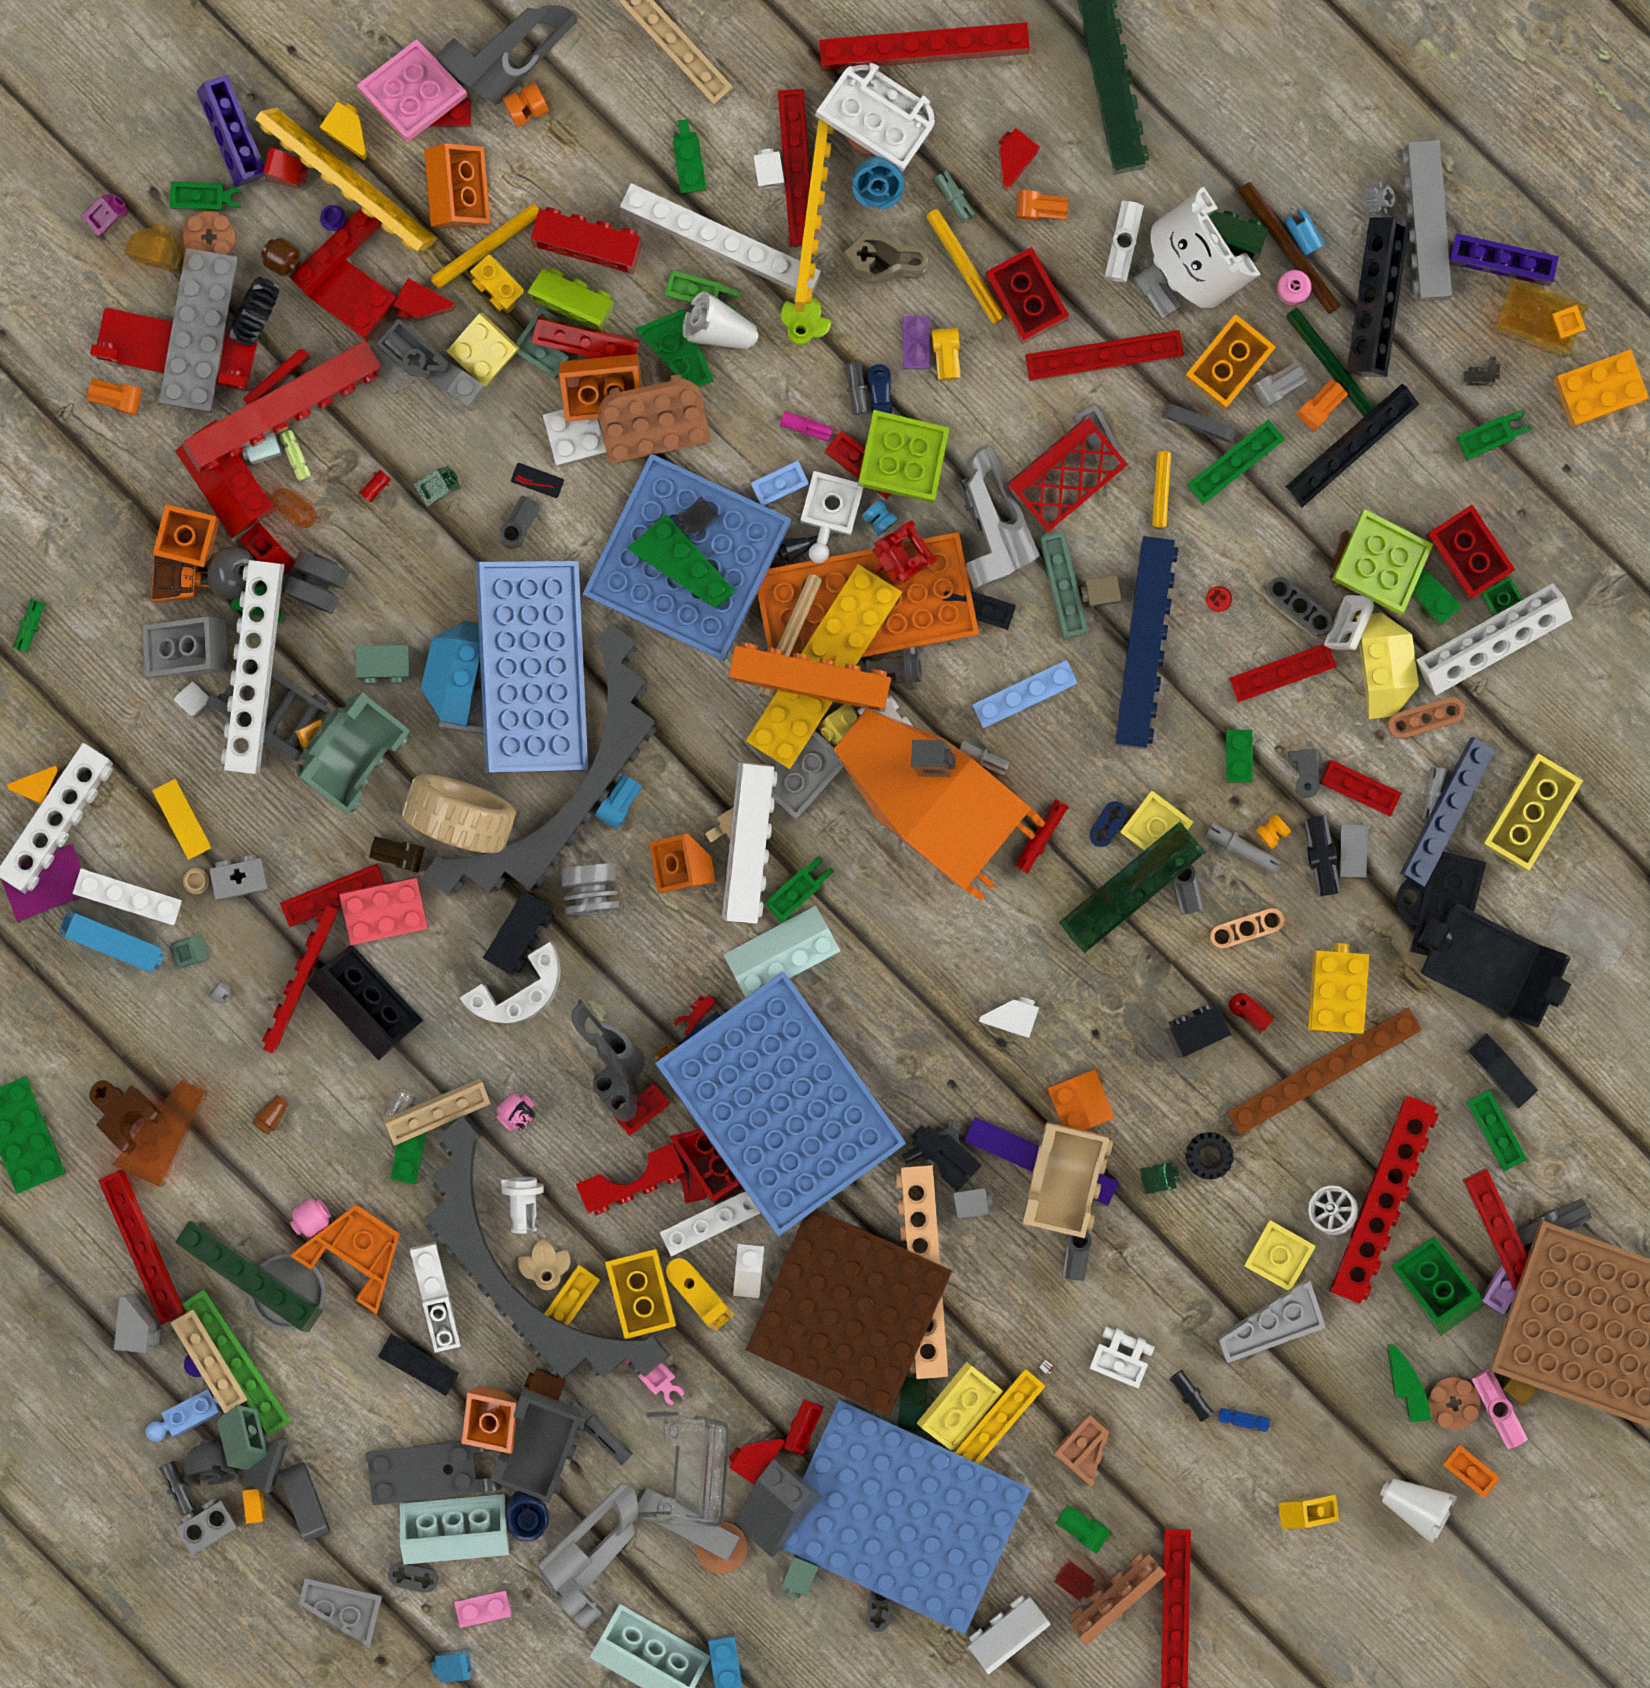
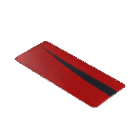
(691, 1187)

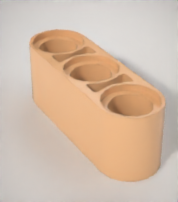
(1259, 928)

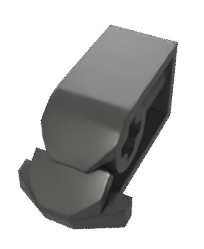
(402, 343)

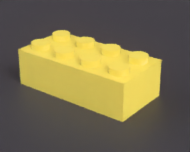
(1531, 812)

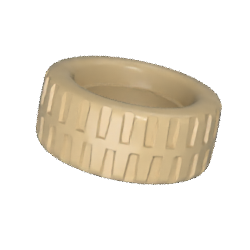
(458, 813)

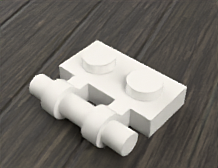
(1119, 1365)

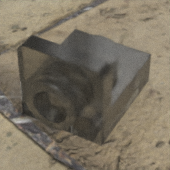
(1477, 377)
(697, 517)

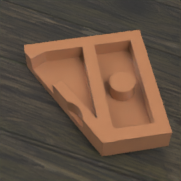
(1083, 1448)

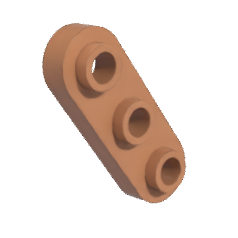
(1437, 714)

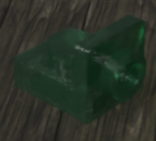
(437, 485)

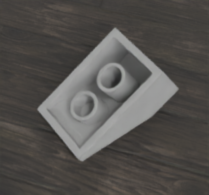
(185, 647)

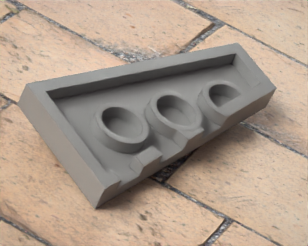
(1278, 1322)

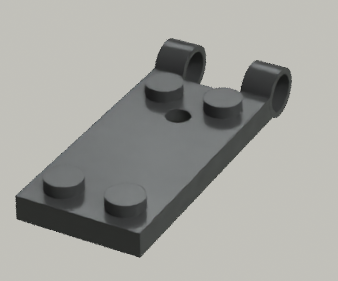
(419, 1472)

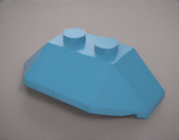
(453, 672)

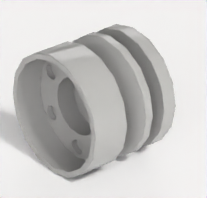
(589, 889)

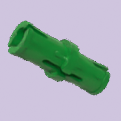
(29, 625)

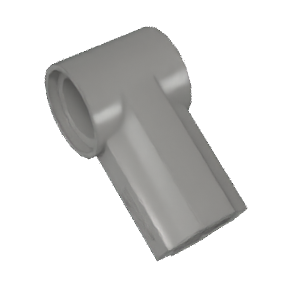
(1153, 285)
(1273, 388)

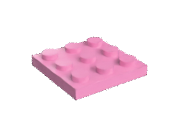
(412, 90)

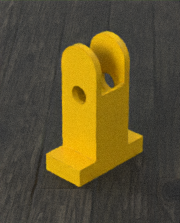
(701, 1295)

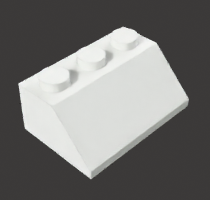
(1007, 1633)

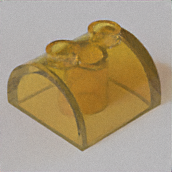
(155, 248)

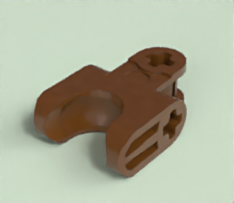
(121, 1112)

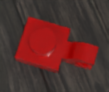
(700, 1007)

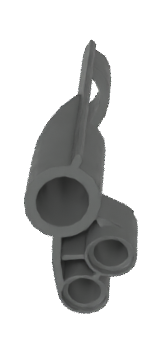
(490, 70)
(621, 1067)

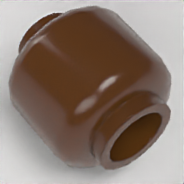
(281, 256)

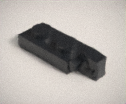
(988, 609)

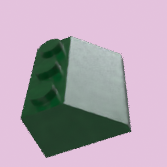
(1239, 234)

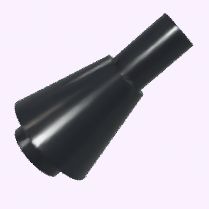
(795, 547)

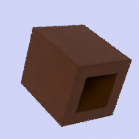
(545, 1383)

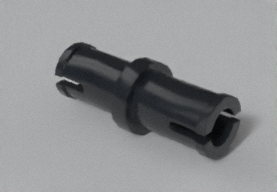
(1191, 1395)

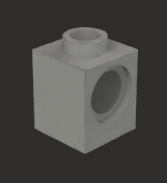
(972, 1202)

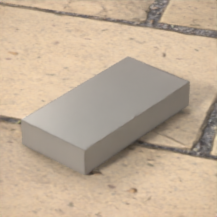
(1093, 440)
(1353, 851)

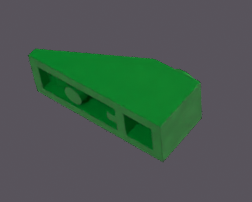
(1434, 598)

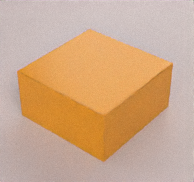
(254, 1505)

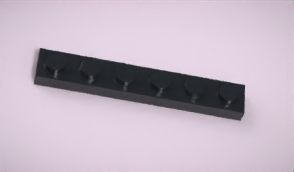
(1352, 445)

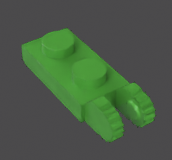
(687, 287)

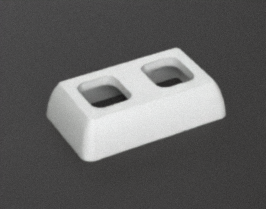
(1343, 622)

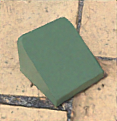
(190, 951)

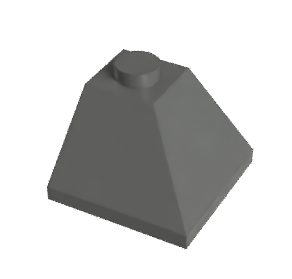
(265, 1473)

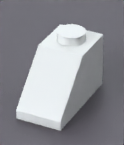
(1013, 1017)
(748, 1270)

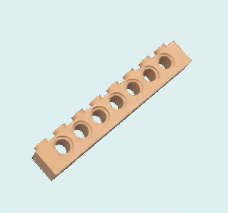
(923, 1176)

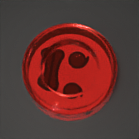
(1218, 599)

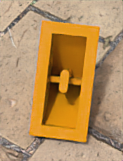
(36, 785)

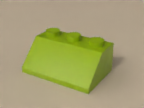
(571, 299)

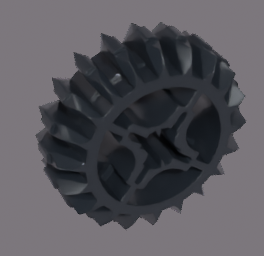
(254, 311)

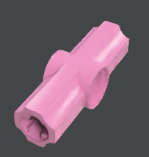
(1507, 1423)

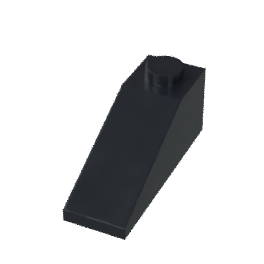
(1501, 1069)

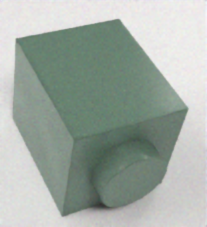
(799, 1576)

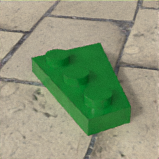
(678, 354)

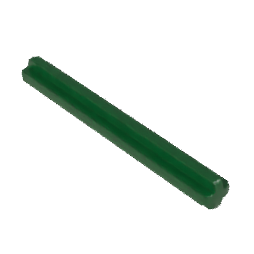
(1329, 361)

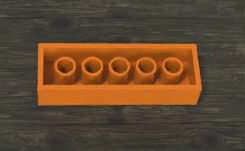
(810, 678)

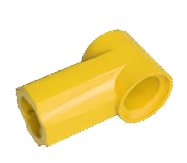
(946, 347)

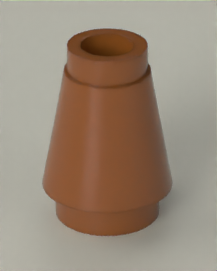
(270, 1115)

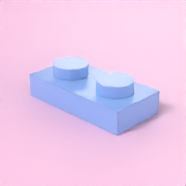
(780, 483)

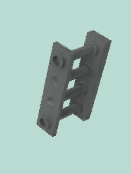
(288, 745)

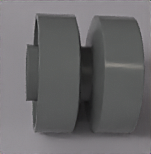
(319, 575)

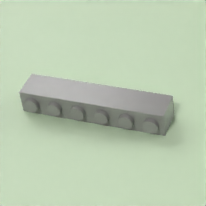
(1428, 221)

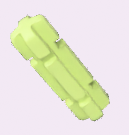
(295, 455)

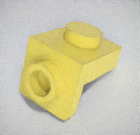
(837, 724)

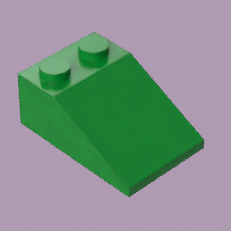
(1437, 1286)

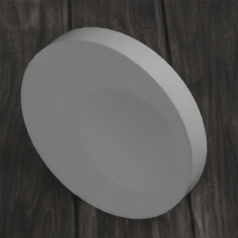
(297, 1276)

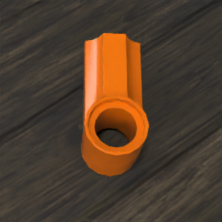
(1033, 205)
(120, 397)
(1317, 410)

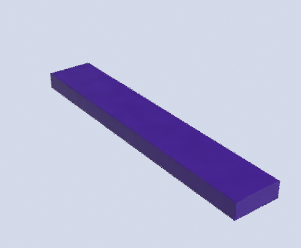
(1021, 1152)

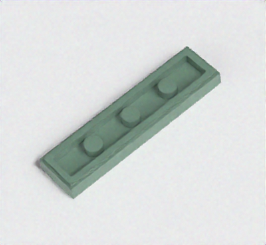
(1063, 585)

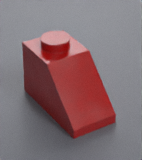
(1015, 156)
(284, 169)
(420, 302)
(266, 548)
(754, 1458)

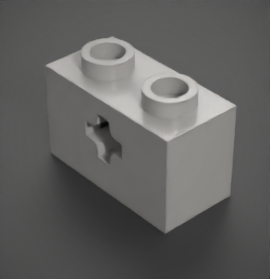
(254, 882)

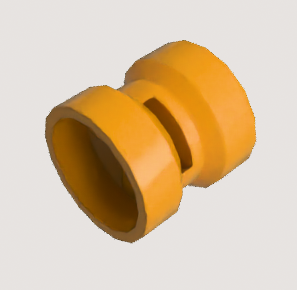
(1273, 831)

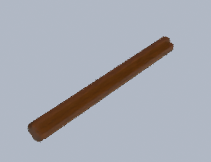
(1288, 246)

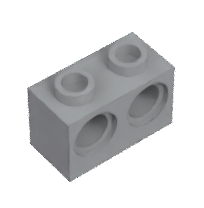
(210, 1531)

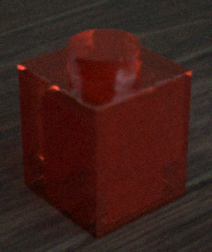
(1075, 1580)

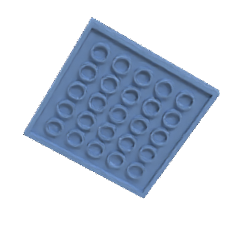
(736, 545)

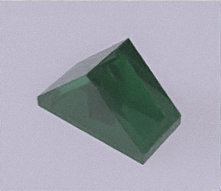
(912, 1403)

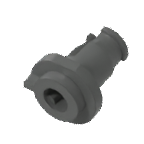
(900, 668)

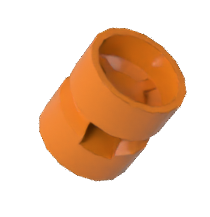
(525, 104)

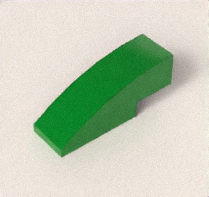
(1408, 1385)

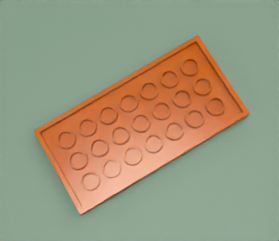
(915, 619)

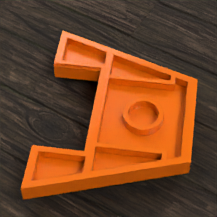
(362, 1243)

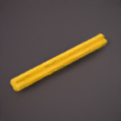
(485, 246)
(965, 266)

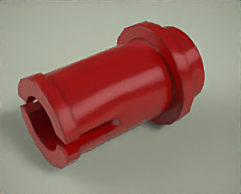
(375, 485)

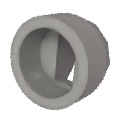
(219, 991)

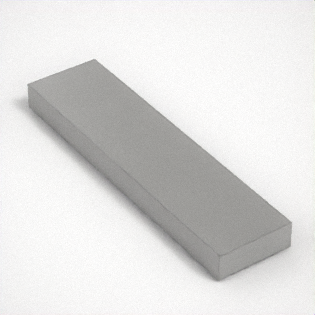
(710, 1538)

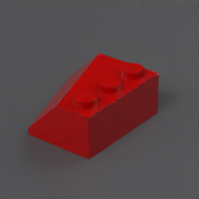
(706, 1164)

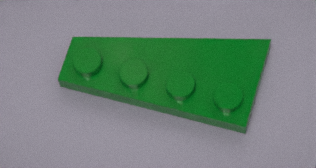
(676, 556)

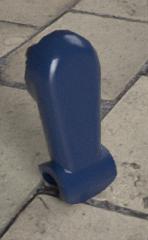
(880, 384)

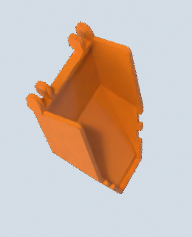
(946, 820)

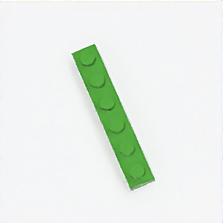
(259, 1395)

